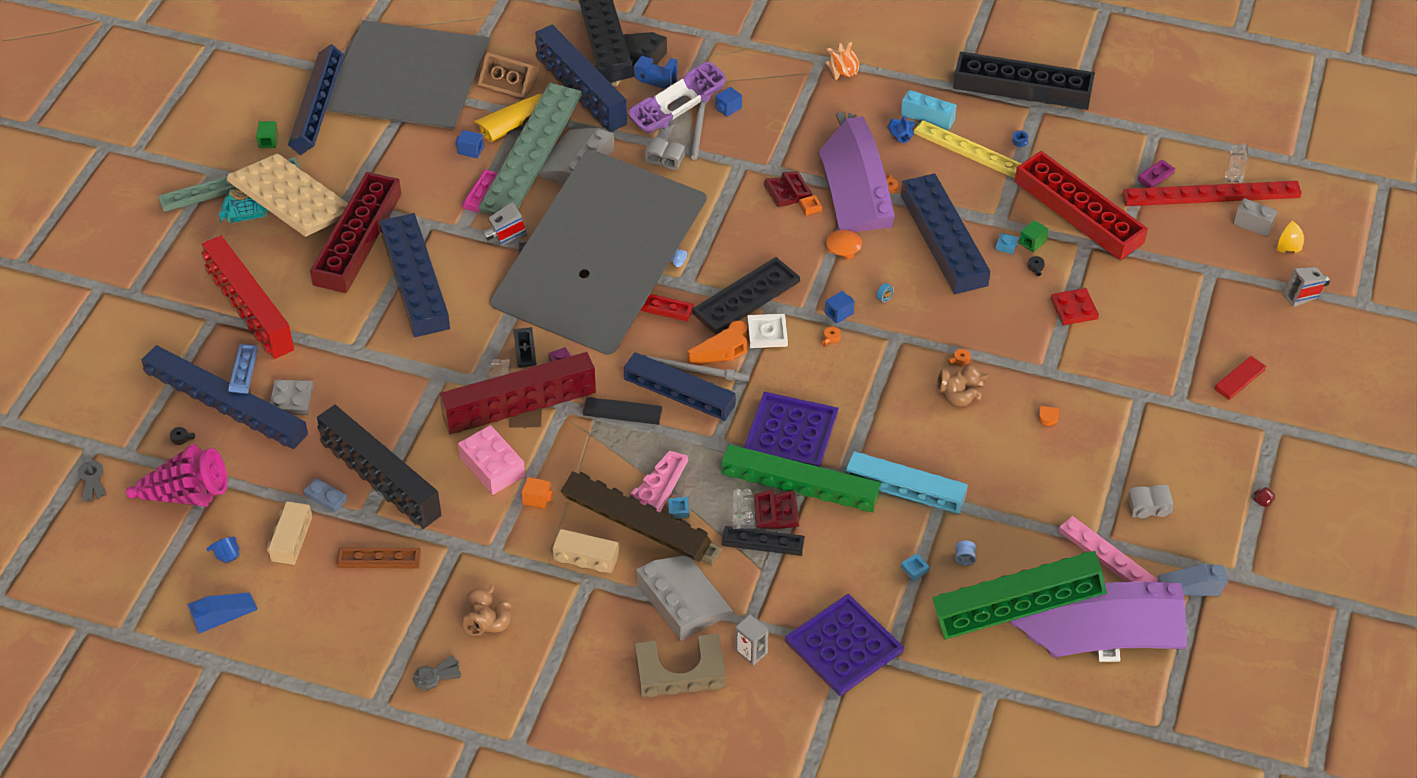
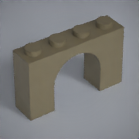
(657, 680)

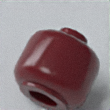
(1264, 497)

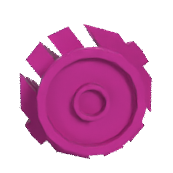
(184, 479)

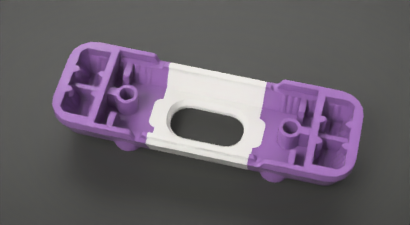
(697, 84)

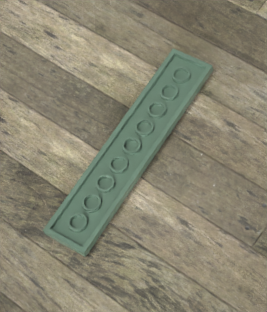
(531, 148)

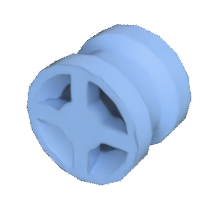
(679, 257)
(965, 553)

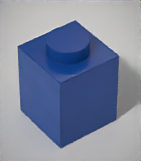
(728, 101)
(470, 144)
(839, 307)

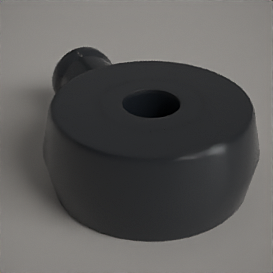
(1036, 264)
(180, 435)

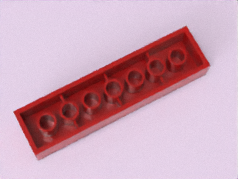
(1081, 205)
(247, 297)

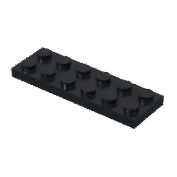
(746, 295)

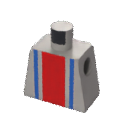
(506, 225)
(1305, 285)

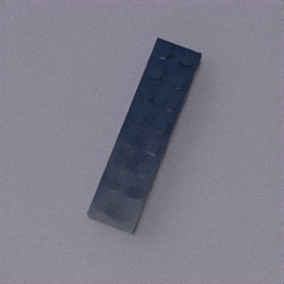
(578, 73)
(945, 233)
(414, 275)

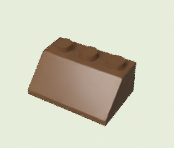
(507, 75)

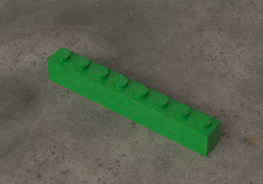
(801, 477)

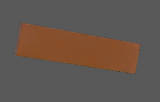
(378, 557)

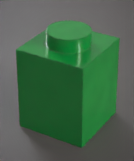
(267, 134)
(1033, 236)

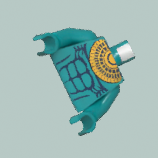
(240, 207)

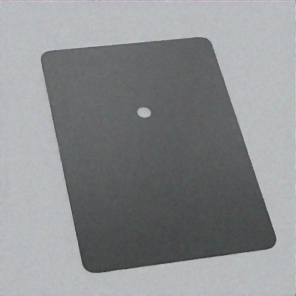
(617, 227)

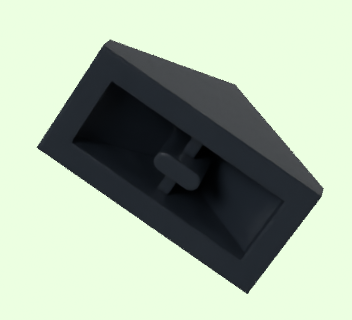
(524, 347)

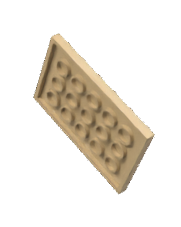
(289, 194)

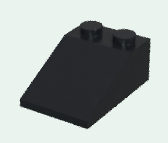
(647, 45)

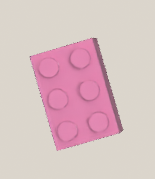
(491, 459)

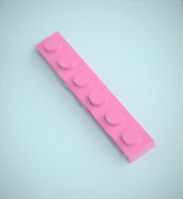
(1106, 553)

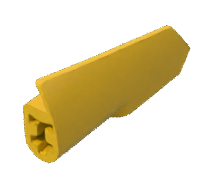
(500, 122)

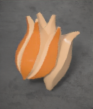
(842, 61)

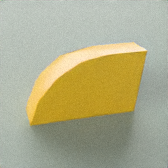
(1291, 239)

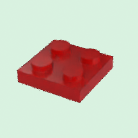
(1074, 306)

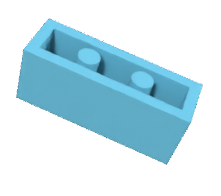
(930, 109)

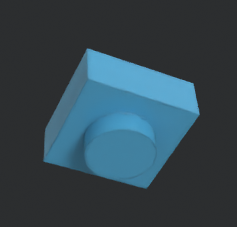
(1007, 243)
(678, 507)
(915, 567)

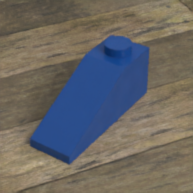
(220, 609)

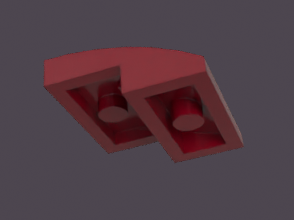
(787, 189)
(776, 510)

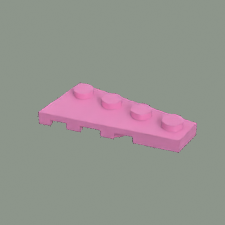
(660, 483)

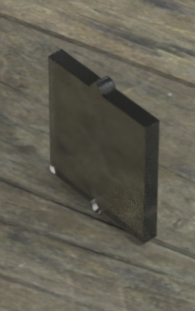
(526, 419)

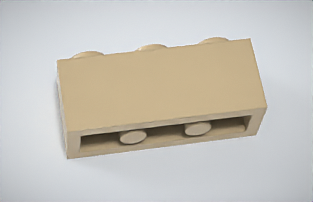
(289, 533)
(586, 551)

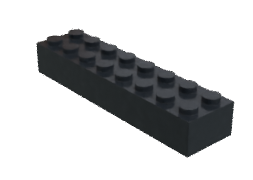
(607, 39)
(1023, 80)
(379, 466)

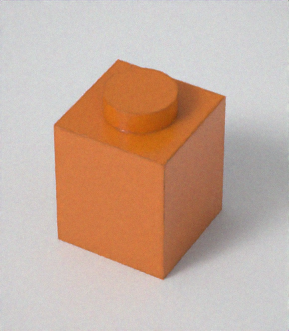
(537, 493)

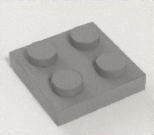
(292, 396)

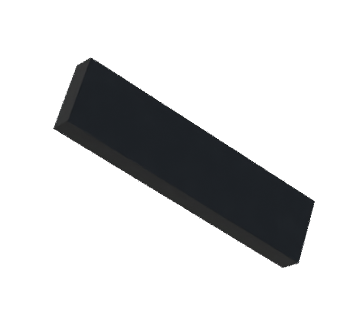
(622, 410)
(763, 541)

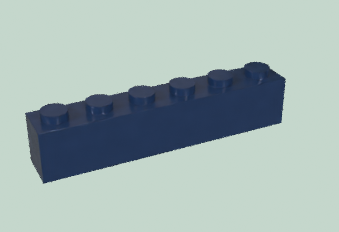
(680, 386)

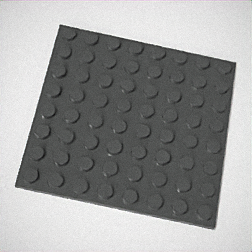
(407, 74)

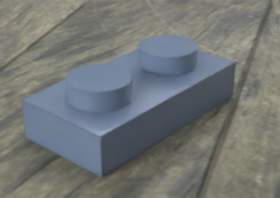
(325, 495)

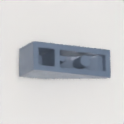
(1198, 580)

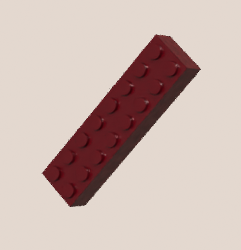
(355, 232)
(518, 392)

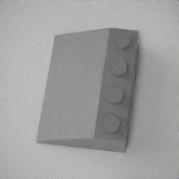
(571, 148)
(682, 595)

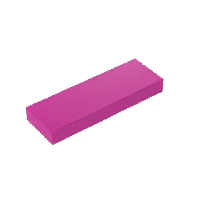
(479, 191)

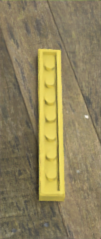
(967, 148)

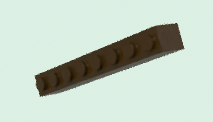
(636, 516)

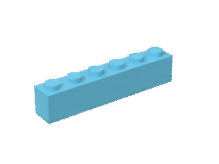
(910, 482)

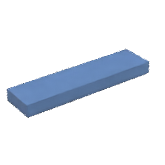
(243, 368)

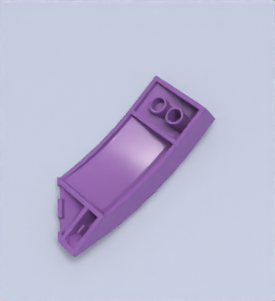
(857, 178)
(1125, 617)

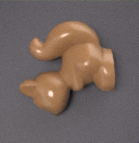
(955, 385)
(483, 618)

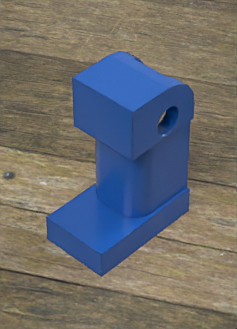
(655, 74)

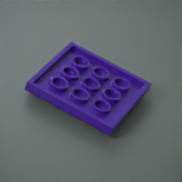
(792, 428)
(844, 644)

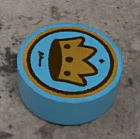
(885, 292)

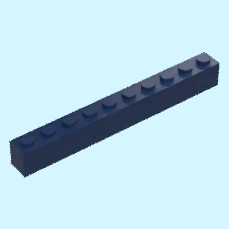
(215, 393)

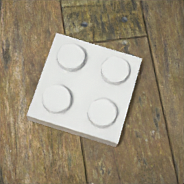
(767, 330)

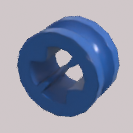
(1024, 138)

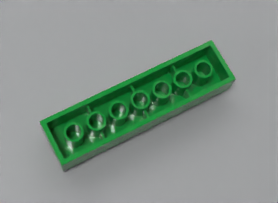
(1020, 594)

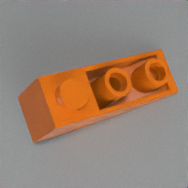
(720, 348)

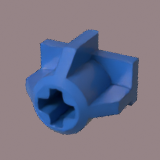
(901, 129)
(225, 549)

